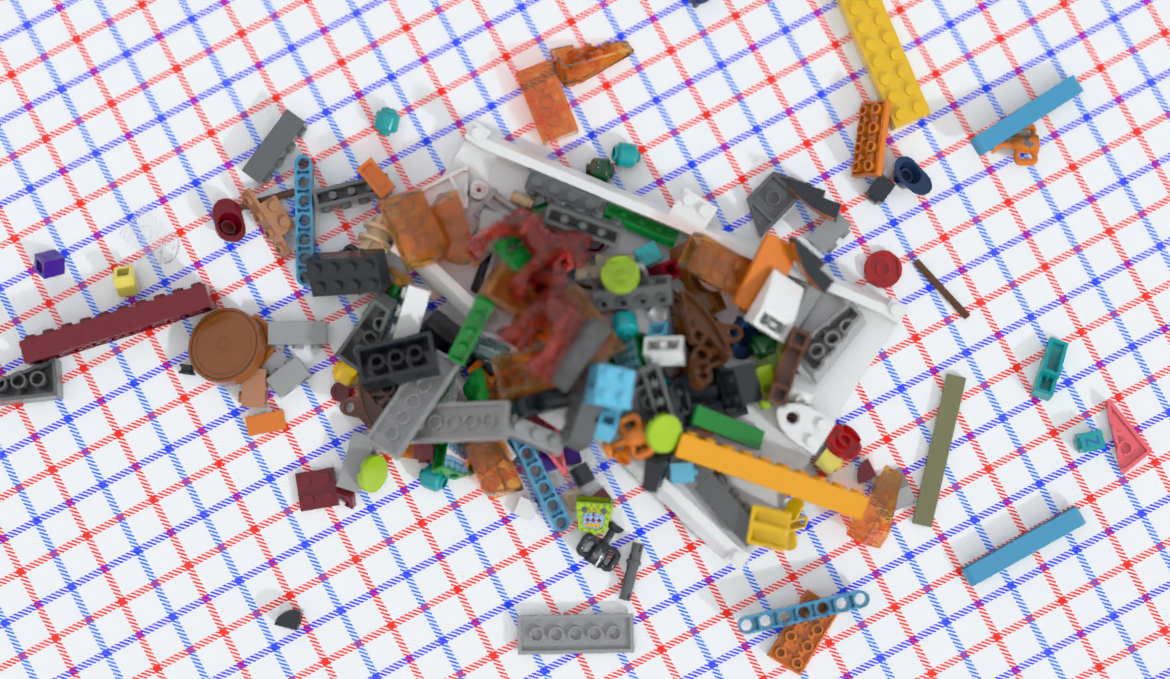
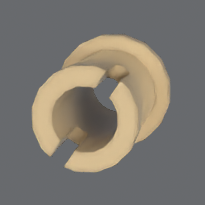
(523, 200)

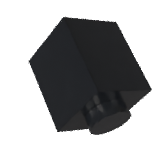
(879, 190)

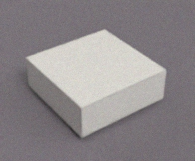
(525, 508)

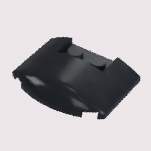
(685, 398)

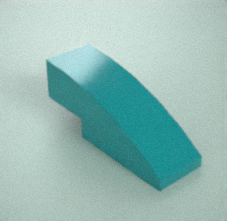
(1049, 369)

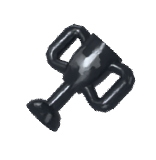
(599, 550)

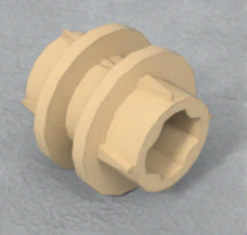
(376, 236)

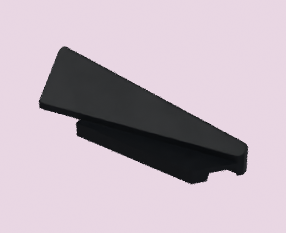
(655, 471)

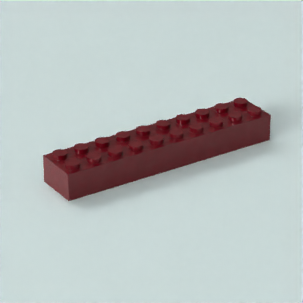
(119, 324)

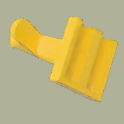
(776, 527)

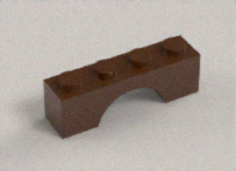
(709, 299)
(786, 368)

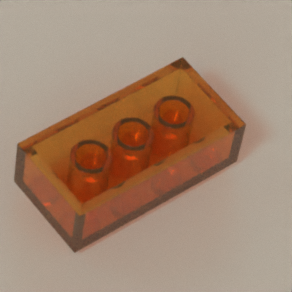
(547, 102)
(713, 264)

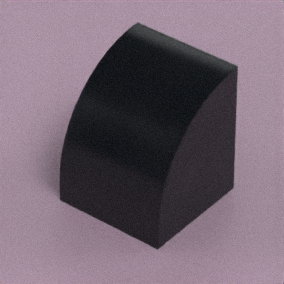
(582, 475)
(290, 619)

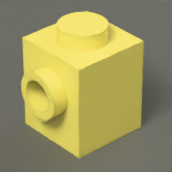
(125, 280)
(828, 462)

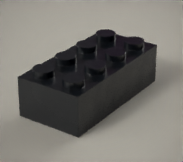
(348, 272)
(397, 361)

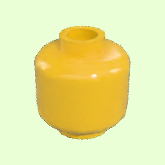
(345, 374)

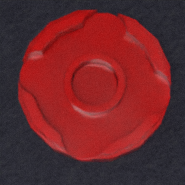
(882, 269)
(843, 442)

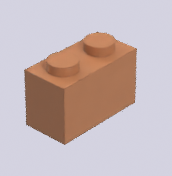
(255, 390)

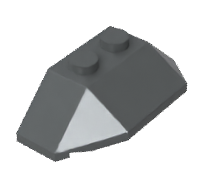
(582, 348)
(650, 393)

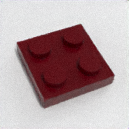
(317, 489)

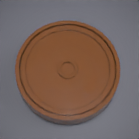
(227, 347)

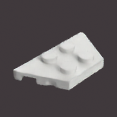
(455, 180)

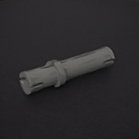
(633, 564)

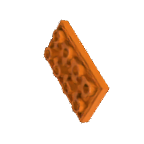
(871, 139)
(770, 255)
(800, 640)

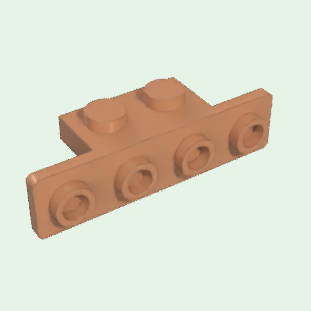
(272, 219)

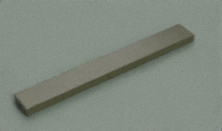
(938, 450)

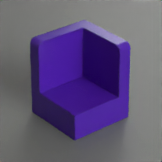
(49, 263)

